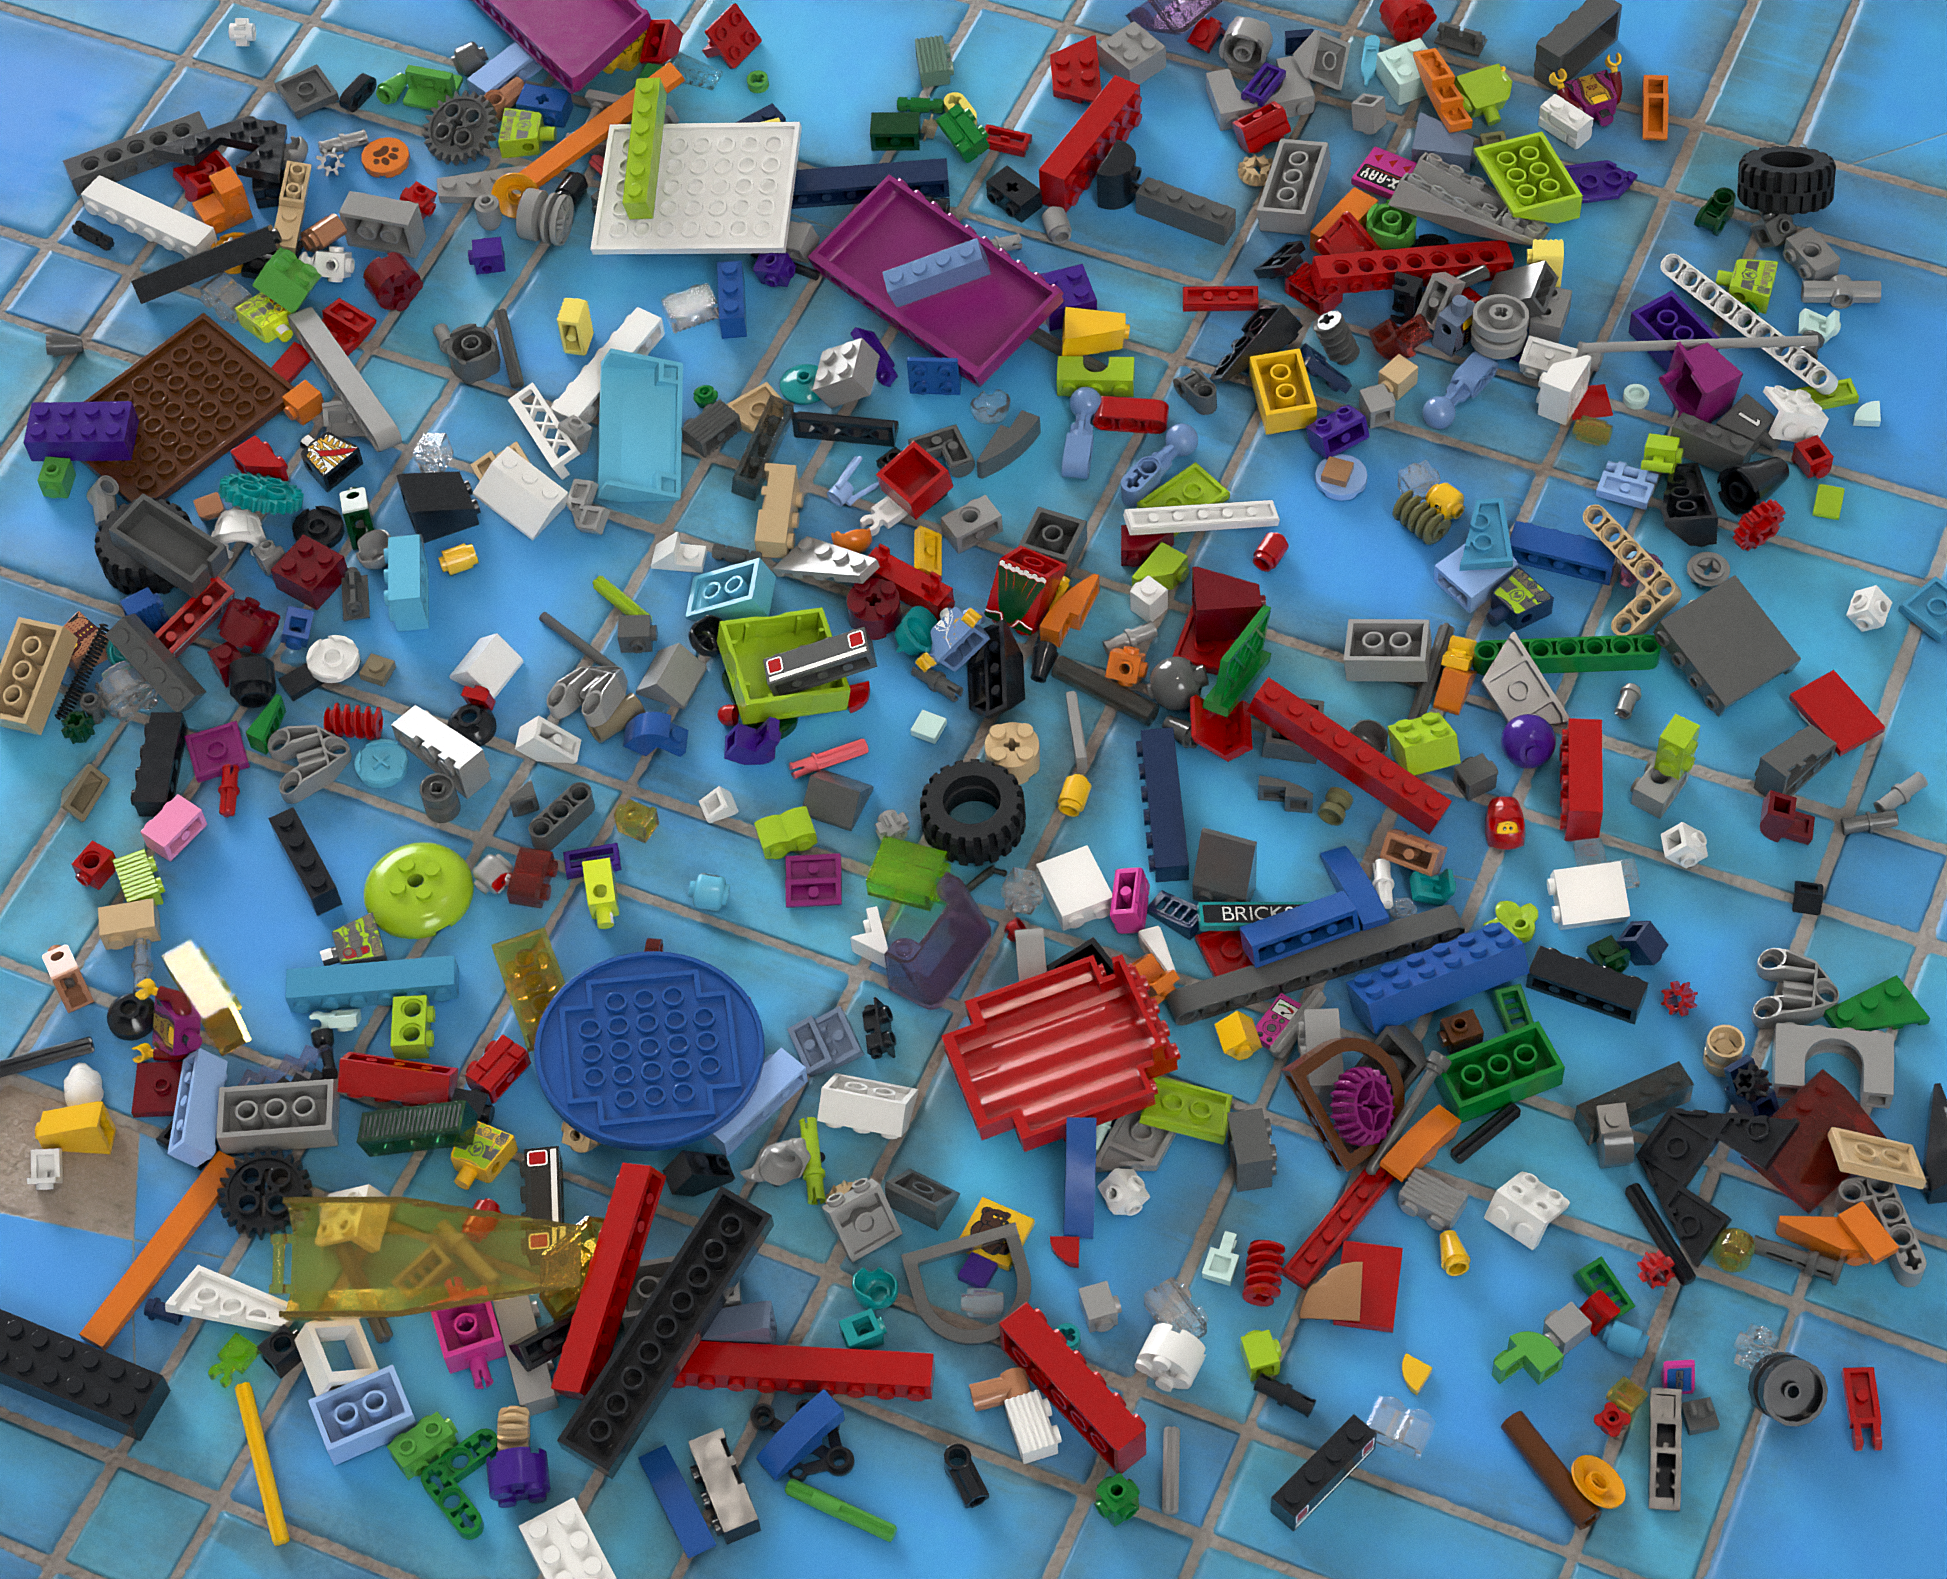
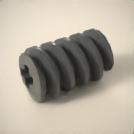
(1336, 338)

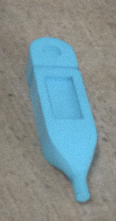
(1369, 58)

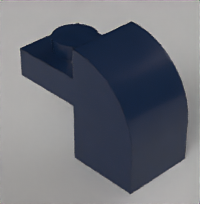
(1762, 1105)

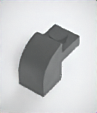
(1615, 1138)

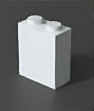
(1075, 888)
(1588, 895)

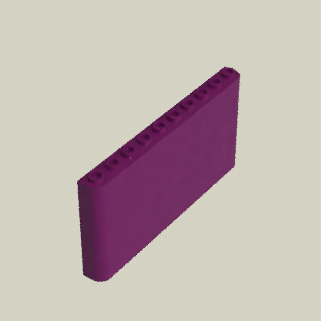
(970, 322)

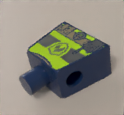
(1519, 601)

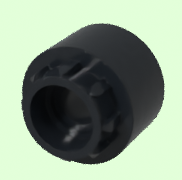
(252, 681)

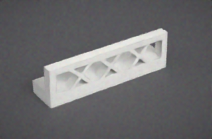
(538, 434)

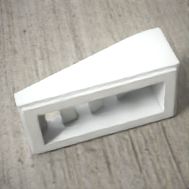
(1152, 941)

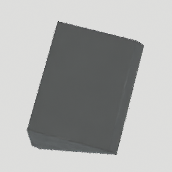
(836, 799)
(920, 1198)

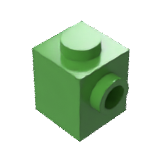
(56, 477)

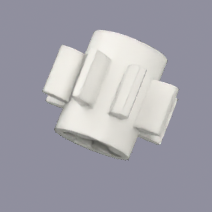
(242, 32)

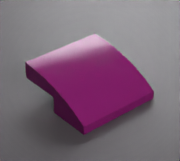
(813, 880)

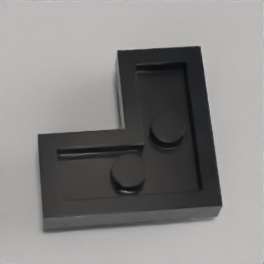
(1282, 262)

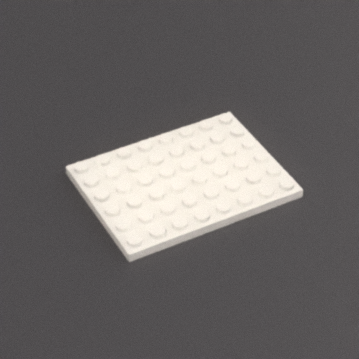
(715, 193)

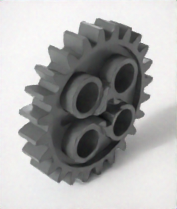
(460, 128)

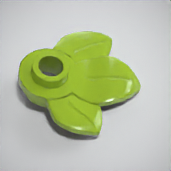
(1517, 919)

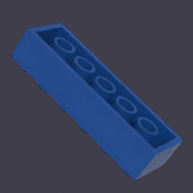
(1437, 977)

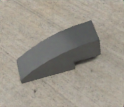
(1008, 444)

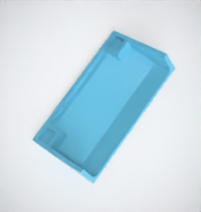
(639, 428)

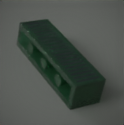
(417, 1128)

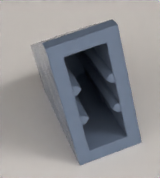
(1453, 147)
(744, 1324)

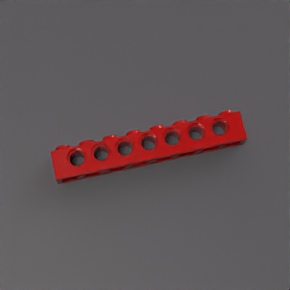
(1376, 269)

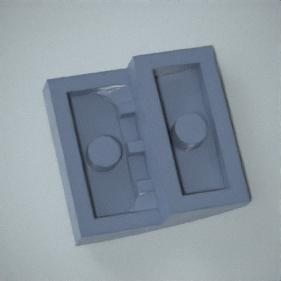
(825, 1041)

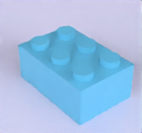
(407, 583)

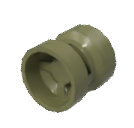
(1334, 808)

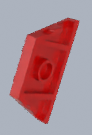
(1076, 72)

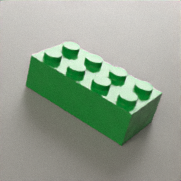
(1500, 1072)

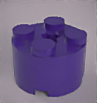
(518, 1476)

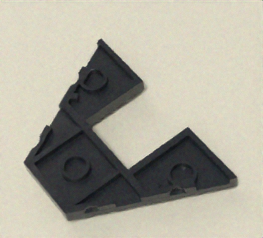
(258, 136)
(1682, 1146)

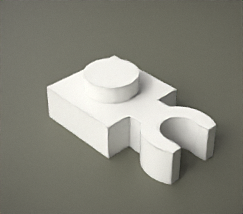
(883, 513)

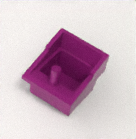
(1701, 382)

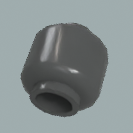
(469, 58)

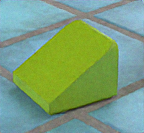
(1828, 501)

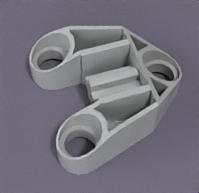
(594, 688)
(315, 755)
(1801, 988)

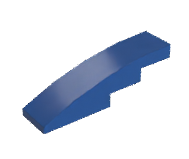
(1349, 876)
(1079, 1177)
(677, 1501)

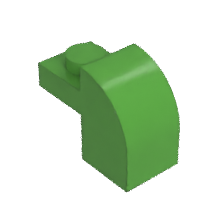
(1528, 1351)

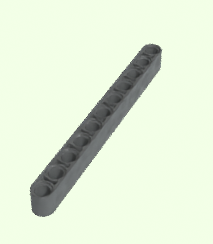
(1314, 965)

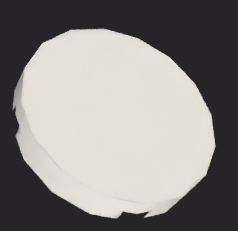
(333, 659)

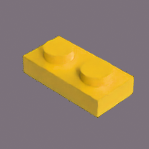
(927, 550)

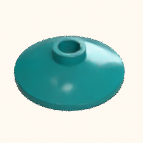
(798, 383)

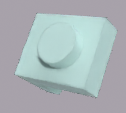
(1826, 326)

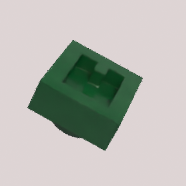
(1608, 953)

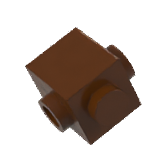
(1460, 1032)

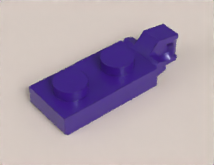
(885, 373)

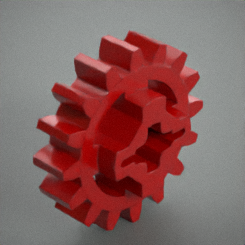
(1759, 525)

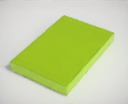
(1188, 487)
(1188, 1110)

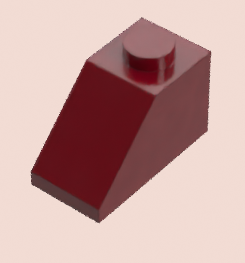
(1137, 548)

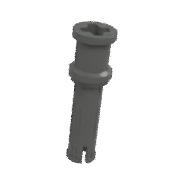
(1811, 1262)

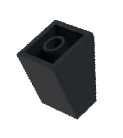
(438, 503)

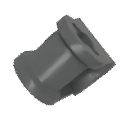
(1197, 391)

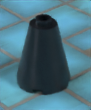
(1751, 483)

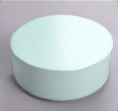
(1636, 396)

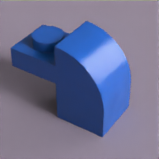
(655, 730)

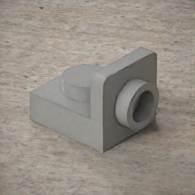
(577, 431)

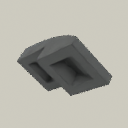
(1295, 797)

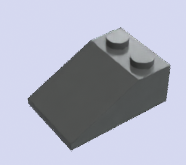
(1224, 868)

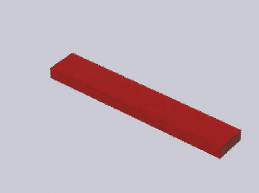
(1337, 1227)

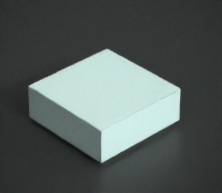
(928, 726)

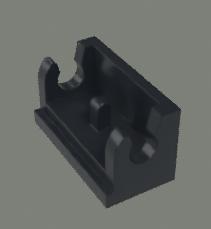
(1406, 296)

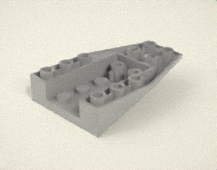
(1461, 203)

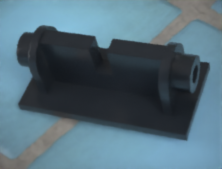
(879, 1018)

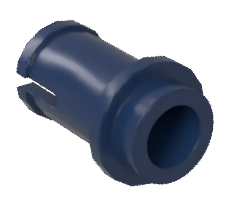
(156, 1310)

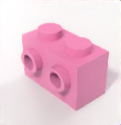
(173, 827)

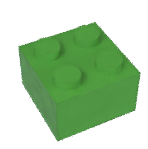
(287, 280)

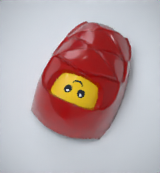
(1504, 823)

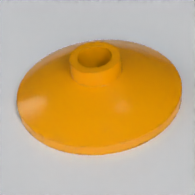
(504, 188)
(1598, 1481)

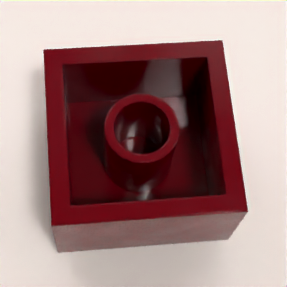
(309, 572)

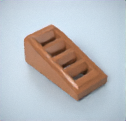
(209, 506)

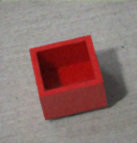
(914, 480)

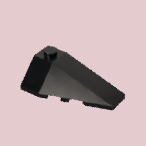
(1688, 507)
(1935, 1148)

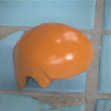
(855, 540)

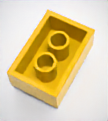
(1282, 391)

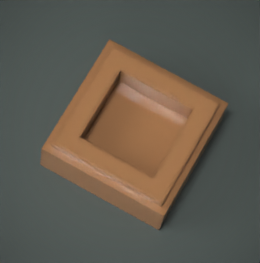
(1337, 471)

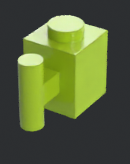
(1662, 453)

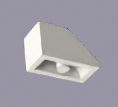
(547, 742)

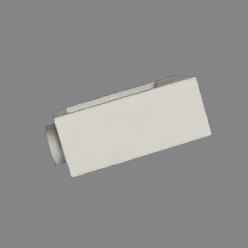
(315, 1360)

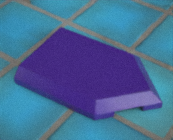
(1600, 180)

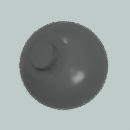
(1175, 682)

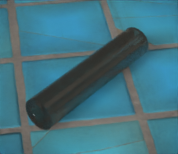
(1105, 690)

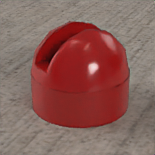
(728, 715)
(1011, 926)

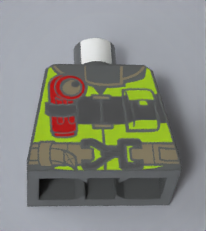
(356, 943)

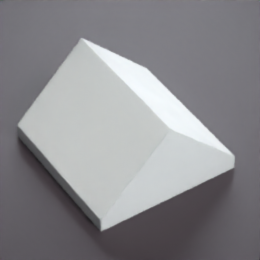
(488, 664)

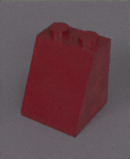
(1222, 604)

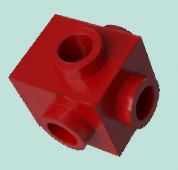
(423, 196)

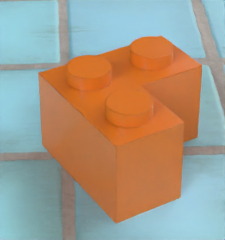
(227, 204)

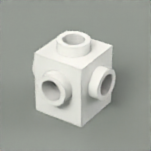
(334, 263)
(1869, 608)
(1684, 845)
(1124, 1192)

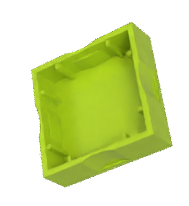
(752, 639)

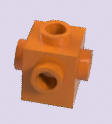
(1118, 668)

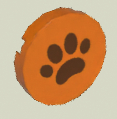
(385, 157)

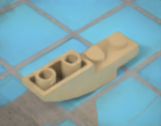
(292, 203)

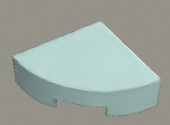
(1868, 415)

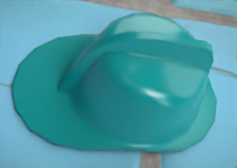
(914, 631)

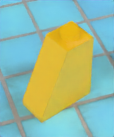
(1092, 331)
(77, 1129)

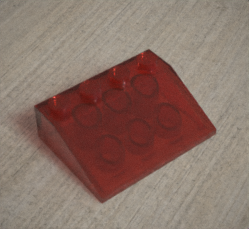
(1807, 1164)

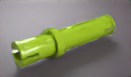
(813, 1172)

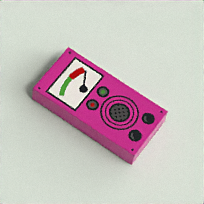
(1276, 1019)

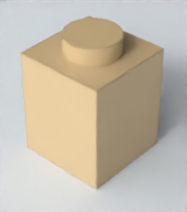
(1399, 376)

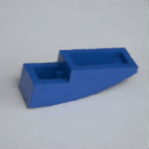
(801, 1435)

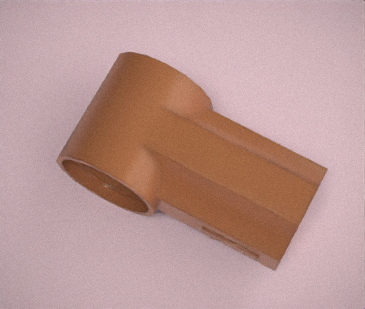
(505, 96)
(995, 1391)

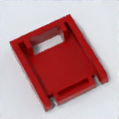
(1345, 236)

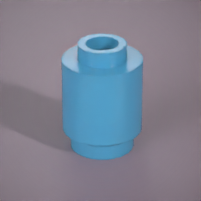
(1626, 1340)

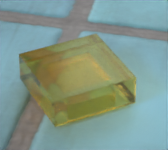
(1627, 1395)

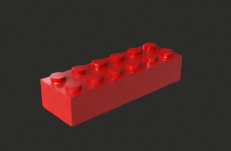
(1087, 144)
(1073, 1388)

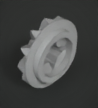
(1700, 563)

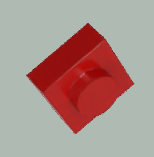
(478, 695)

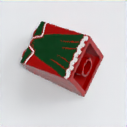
(1024, 589)

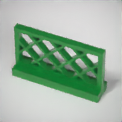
(1240, 666)

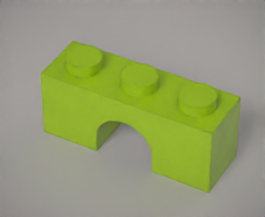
(1113, 381)

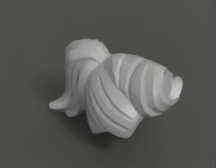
(779, 1162)

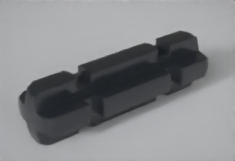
(93, 235)

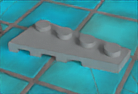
(825, 561)

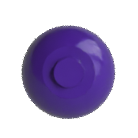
(1528, 741)

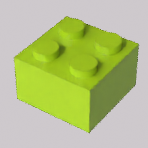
(1424, 743)

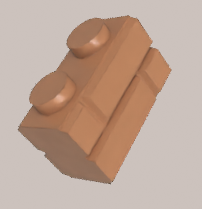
(1413, 852)

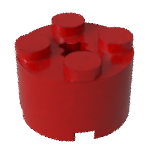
(1407, 18)

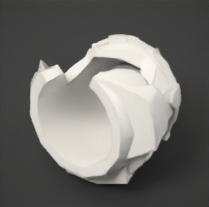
(237, 526)

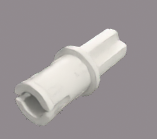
(1383, 882)

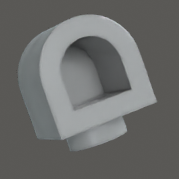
(267, 555)

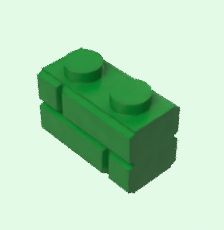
(963, 133)

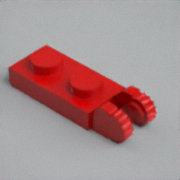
(1862, 1405)

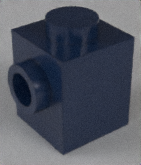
(1643, 942)

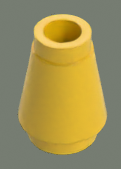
(1453, 1254)

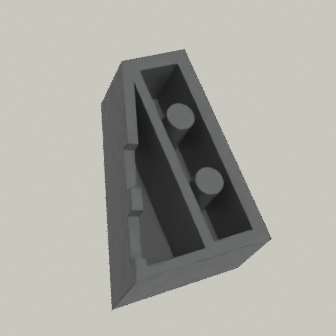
(1794, 762)

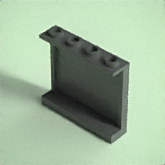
(1725, 645)

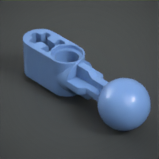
(1465, 383)
(1080, 440)
(1147, 472)

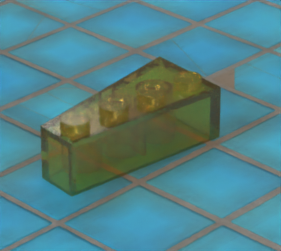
(208, 996)

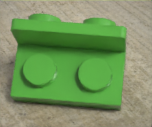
(429, 86)

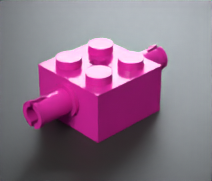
(470, 1339)

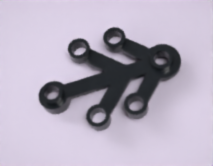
(827, 1455)

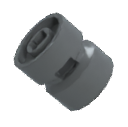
(440, 798)

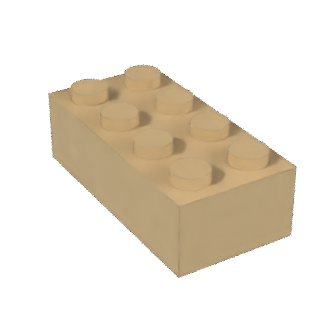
(33, 673)

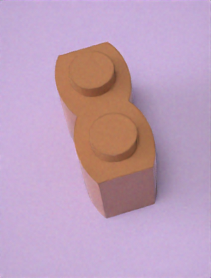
(323, 233)

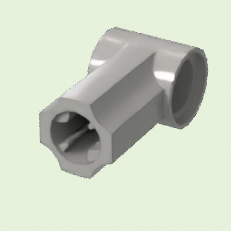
(103, 497)

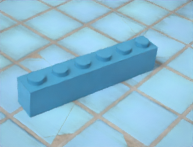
(371, 983)

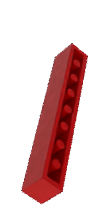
(1349, 755)
(609, 1279)

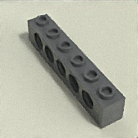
(130, 154)

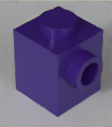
(487, 255)

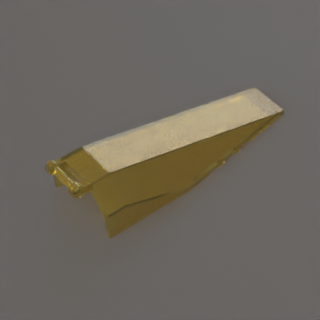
(414, 1257)

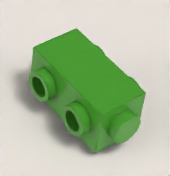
(423, 1444)

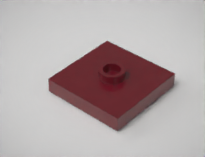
(156, 1089)

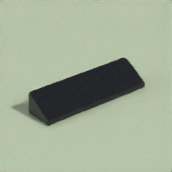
(542, 1343)

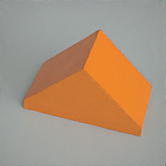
(1453, 689)

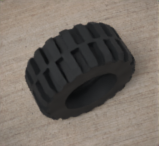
(1786, 180)
(122, 570)
(969, 783)

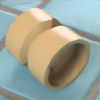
(1723, 1047)

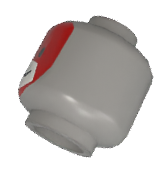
(492, 874)

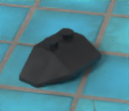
(996, 673)

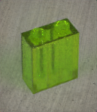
(907, 873)

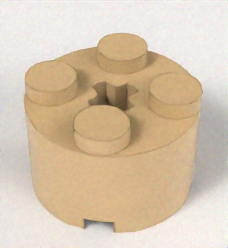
(1014, 748)

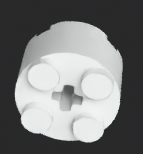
(1171, 1357)

